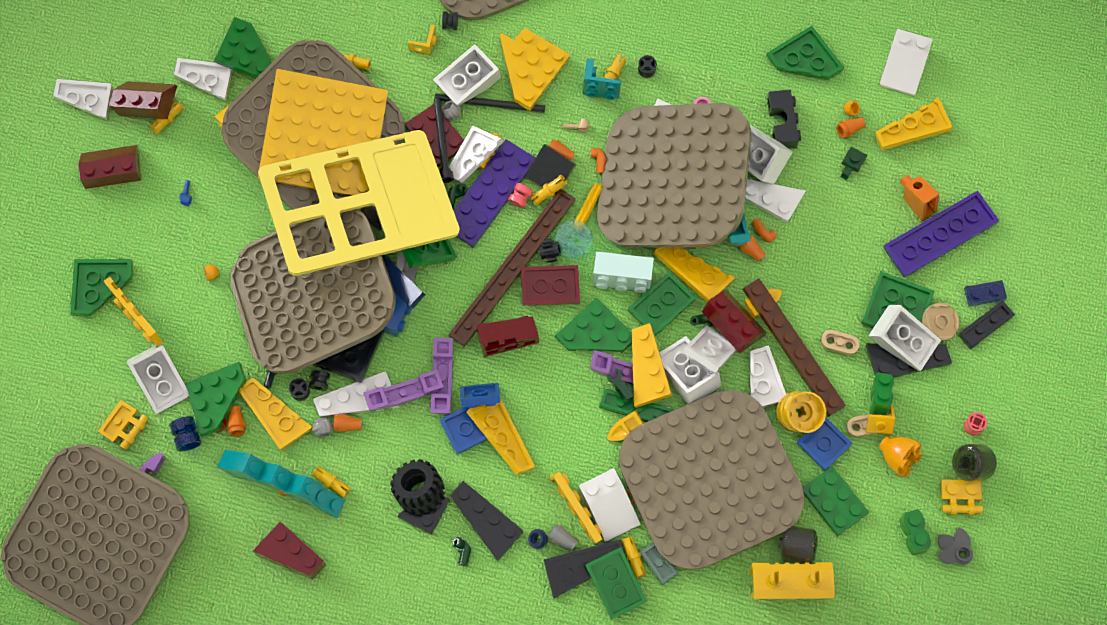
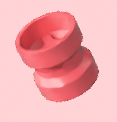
(520, 195)
(973, 427)

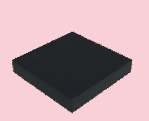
(549, 166)

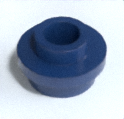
(533, 539)

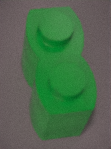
(881, 394)
(913, 527)

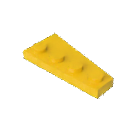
(924, 123)
(697, 274)
(131, 312)
(648, 369)
(277, 419)
(502, 434)
(564, 490)

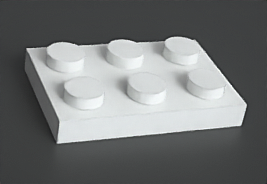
(710, 349)

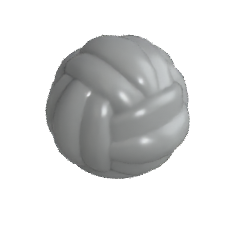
(451, 110)
(322, 427)

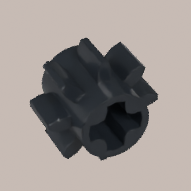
(550, 250)

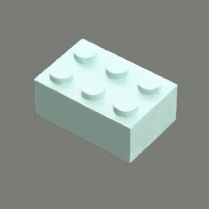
(622, 272)

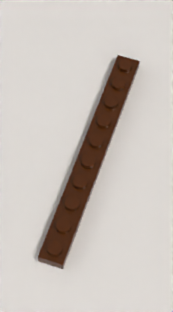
(511, 267)

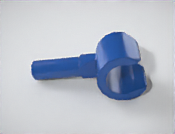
(185, 199)

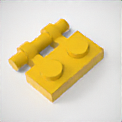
(119, 420)
(961, 491)

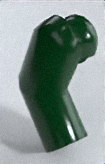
(700, 319)
(464, 550)

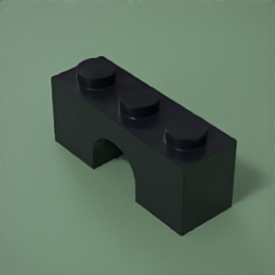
(782, 104)

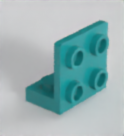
(597, 86)

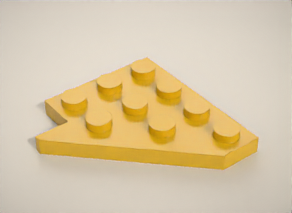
(531, 65)

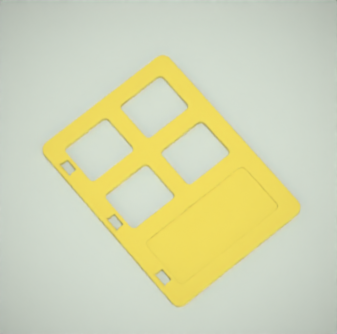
(401, 187)

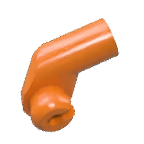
(601, 159)
(762, 231)

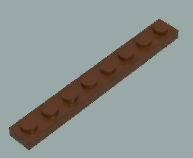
(793, 346)

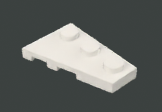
(204, 76)
(85, 95)
(473, 152)
(773, 198)
(764, 378)

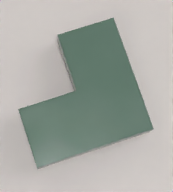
(661, 568)

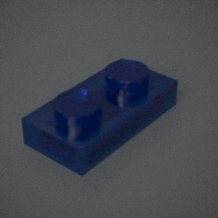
(985, 293)

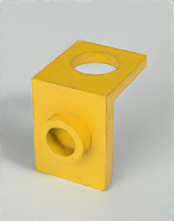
(426, 48)
(881, 423)

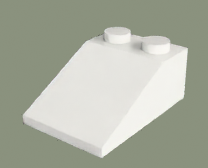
(905, 62)
(468, 76)
(767, 156)
(904, 336)
(686, 375)
(158, 378)
(609, 505)

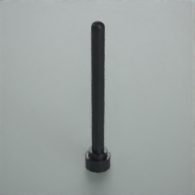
(445, 172)

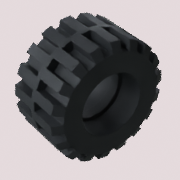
(411, 475)

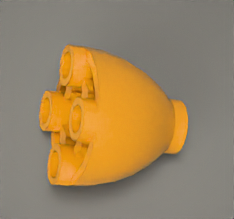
(900, 454)

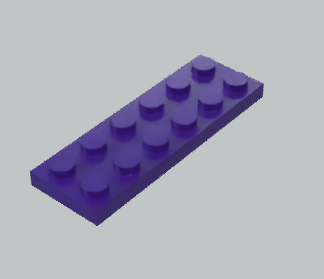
(491, 191)
(940, 234)

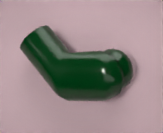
(456, 192)

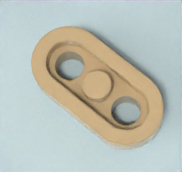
(839, 342)
(861, 422)

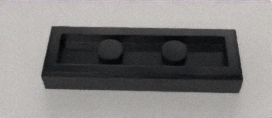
(986, 325)

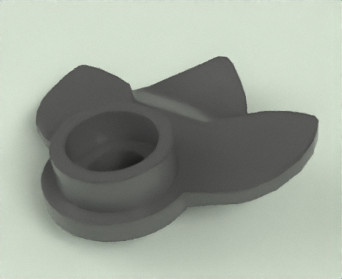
(953, 545)

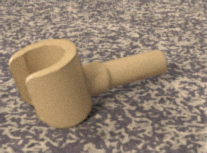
(582, 126)

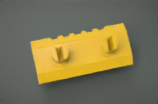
(792, 581)

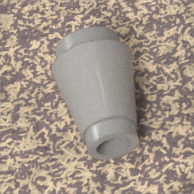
(562, 537)

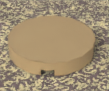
(941, 320)

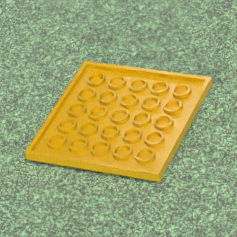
(319, 116)

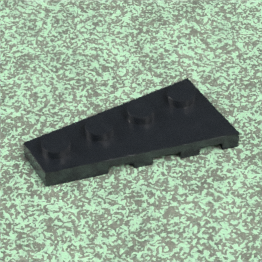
(885, 362)
(490, 524)
(569, 569)

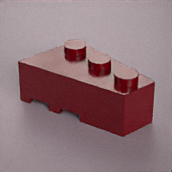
(507, 335)
(288, 551)

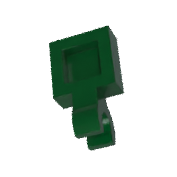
(852, 161)
(624, 390)

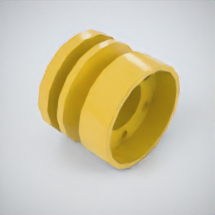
(811, 410)

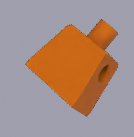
(920, 196)

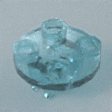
(579, 231)

